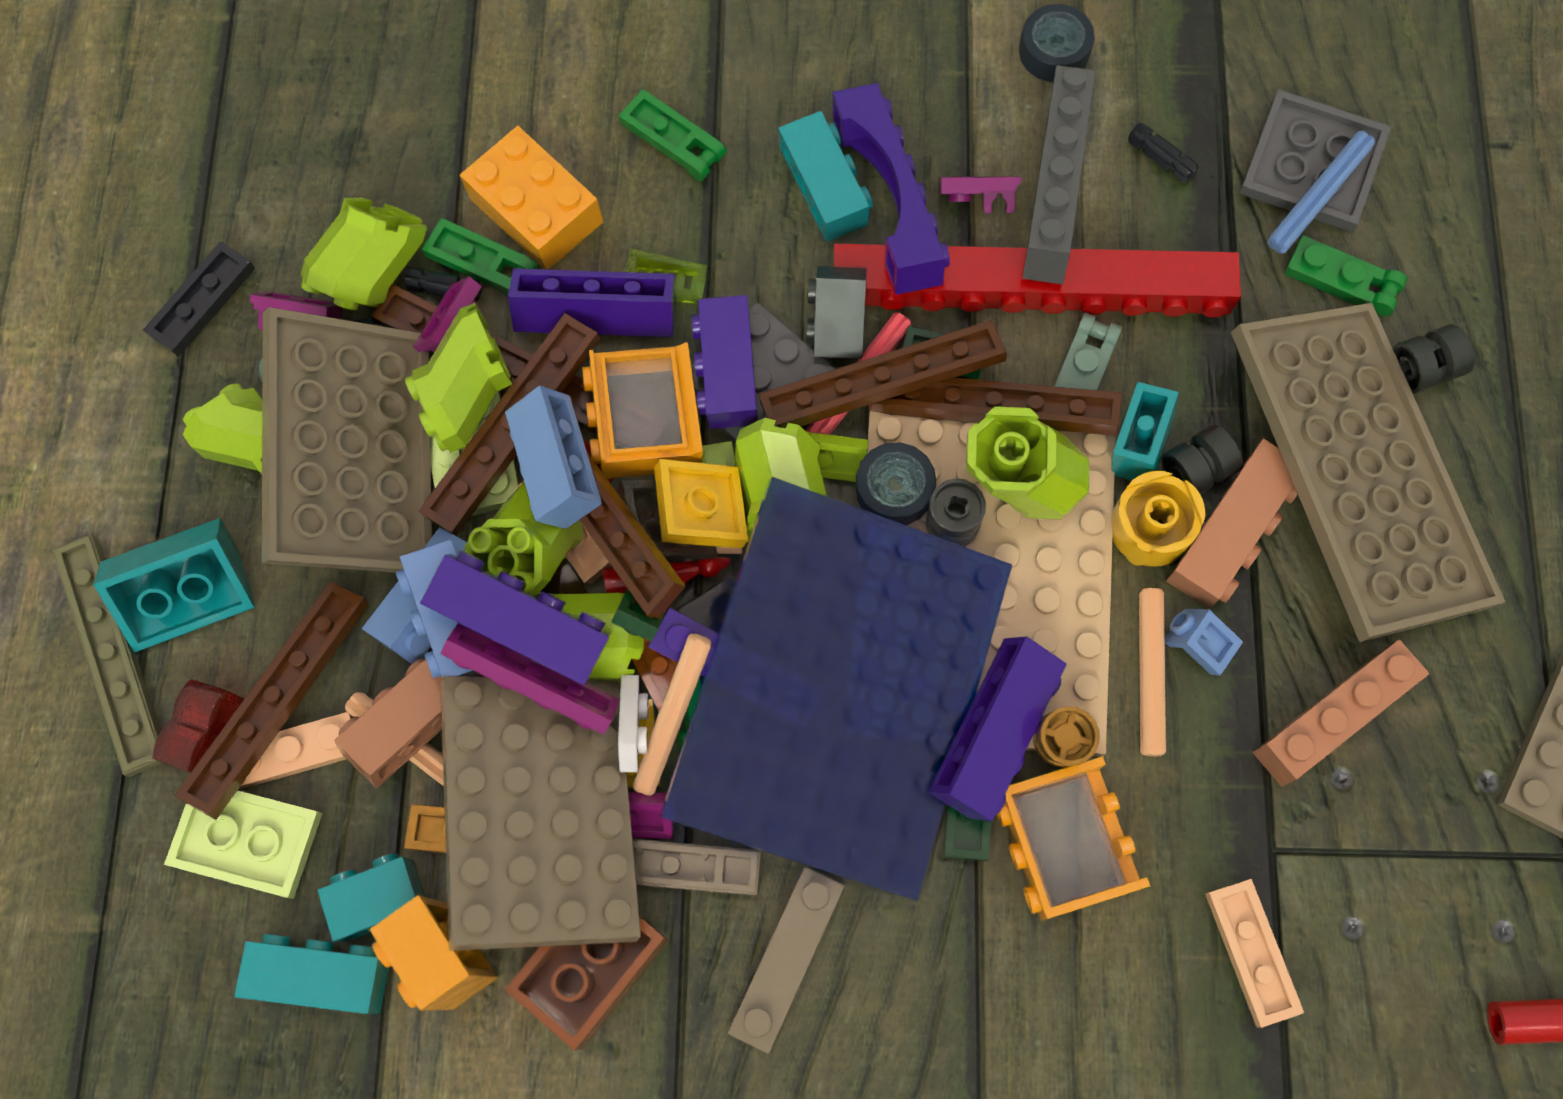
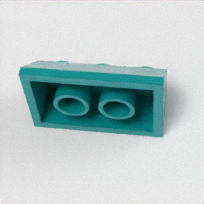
(175, 585)

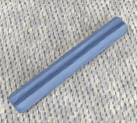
(1321, 192)

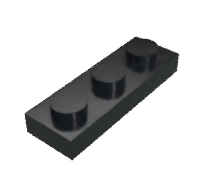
(199, 299)

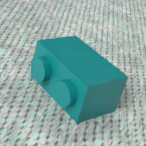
(1144, 431)
(364, 899)

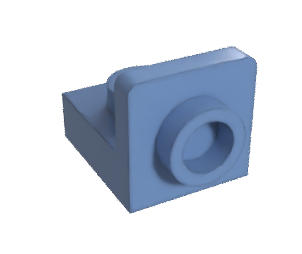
(1204, 639)

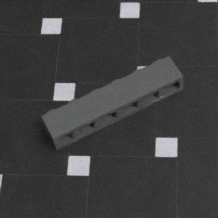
(1059, 175)

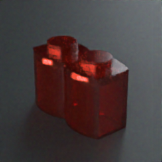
(195, 723)

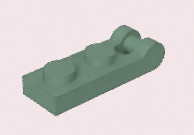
(1084, 362)

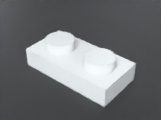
(631, 737)

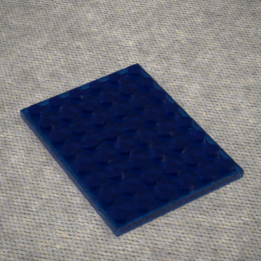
(837, 690)

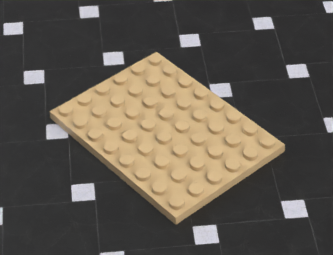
(1059, 567)

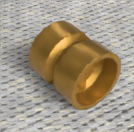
(1066, 737)

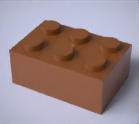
(582, 984)

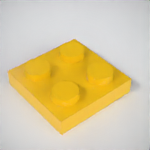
(700, 504)

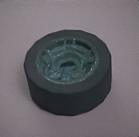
(1067, 29)
(908, 468)

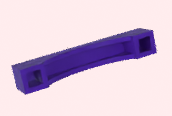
(914, 253)

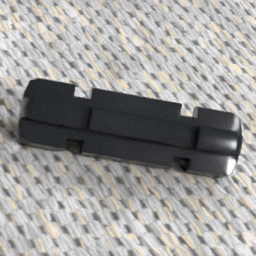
(1163, 152)
(433, 281)

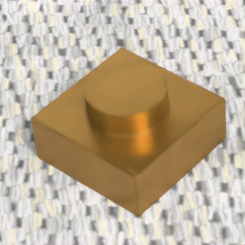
(426, 829)

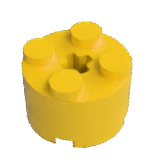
(1166, 499)

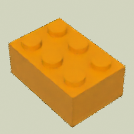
(532, 198)
(418, 949)

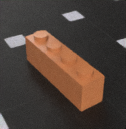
(1235, 527)
(1340, 713)
(395, 725)

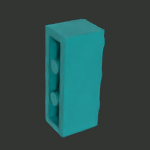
(825, 176)
(312, 975)

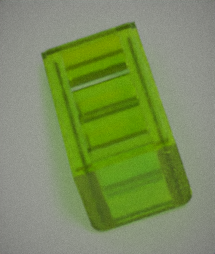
(654, 262)

